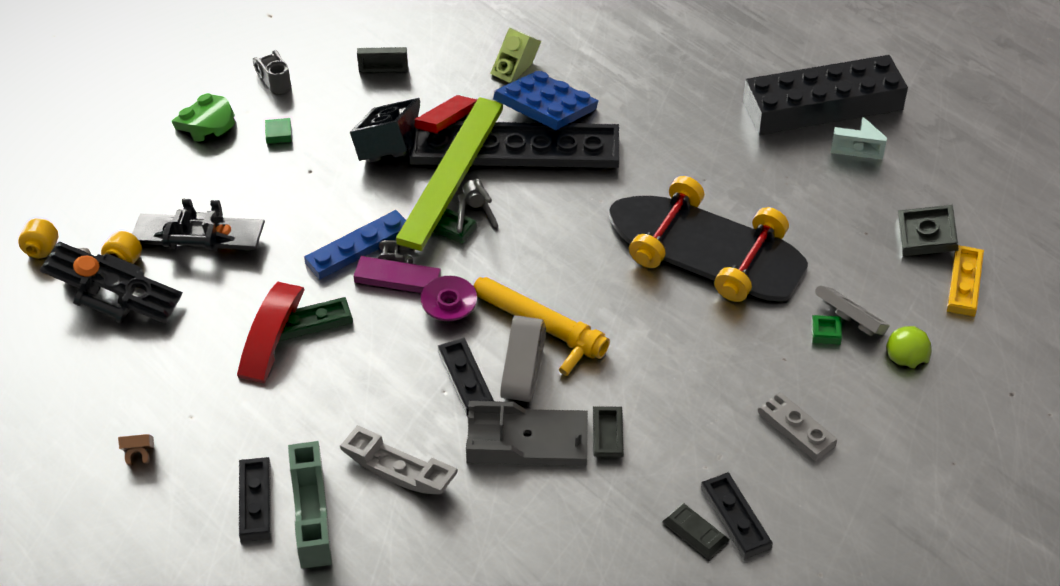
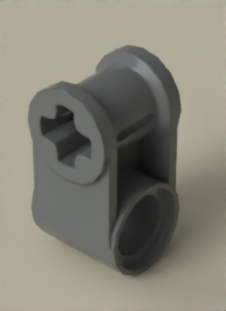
(273, 72)

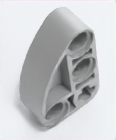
(523, 358)

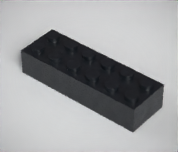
(824, 94)

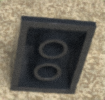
(386, 130)

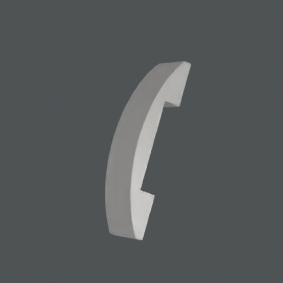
(397, 466)

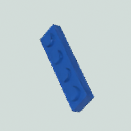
(354, 245)

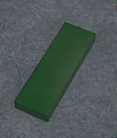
(317, 318)

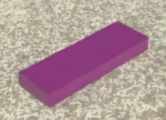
(394, 274)

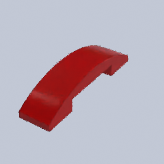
(266, 331)

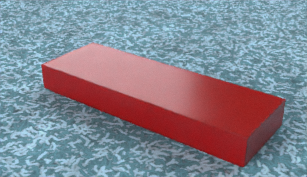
(445, 114)

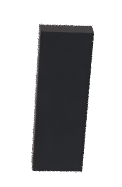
(464, 372)
(255, 499)
(736, 515)

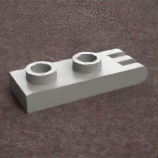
(848, 309)
(798, 426)

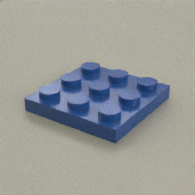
(546, 99)

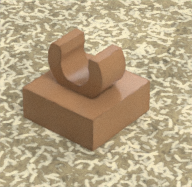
(135, 444)

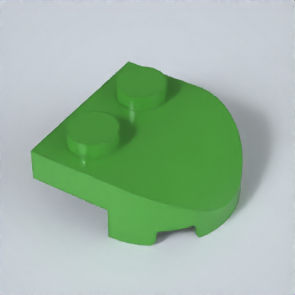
(205, 116)

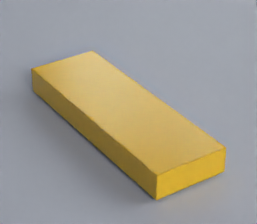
(965, 281)

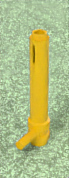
(576, 334)

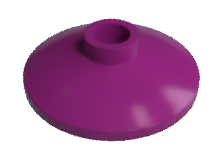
(447, 290)

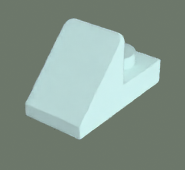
(866, 142)

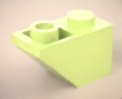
(515, 55)

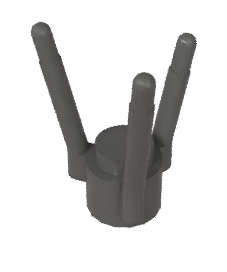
(475, 196)

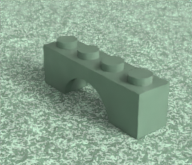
(310, 505)

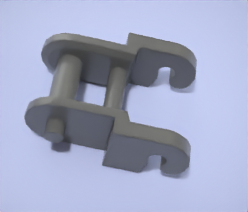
(391, 245)

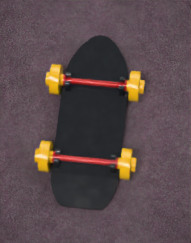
(725, 251)

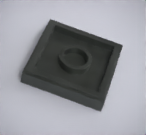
(928, 230)

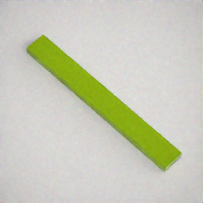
(449, 174)

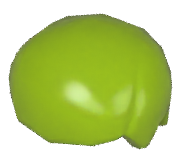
(909, 346)

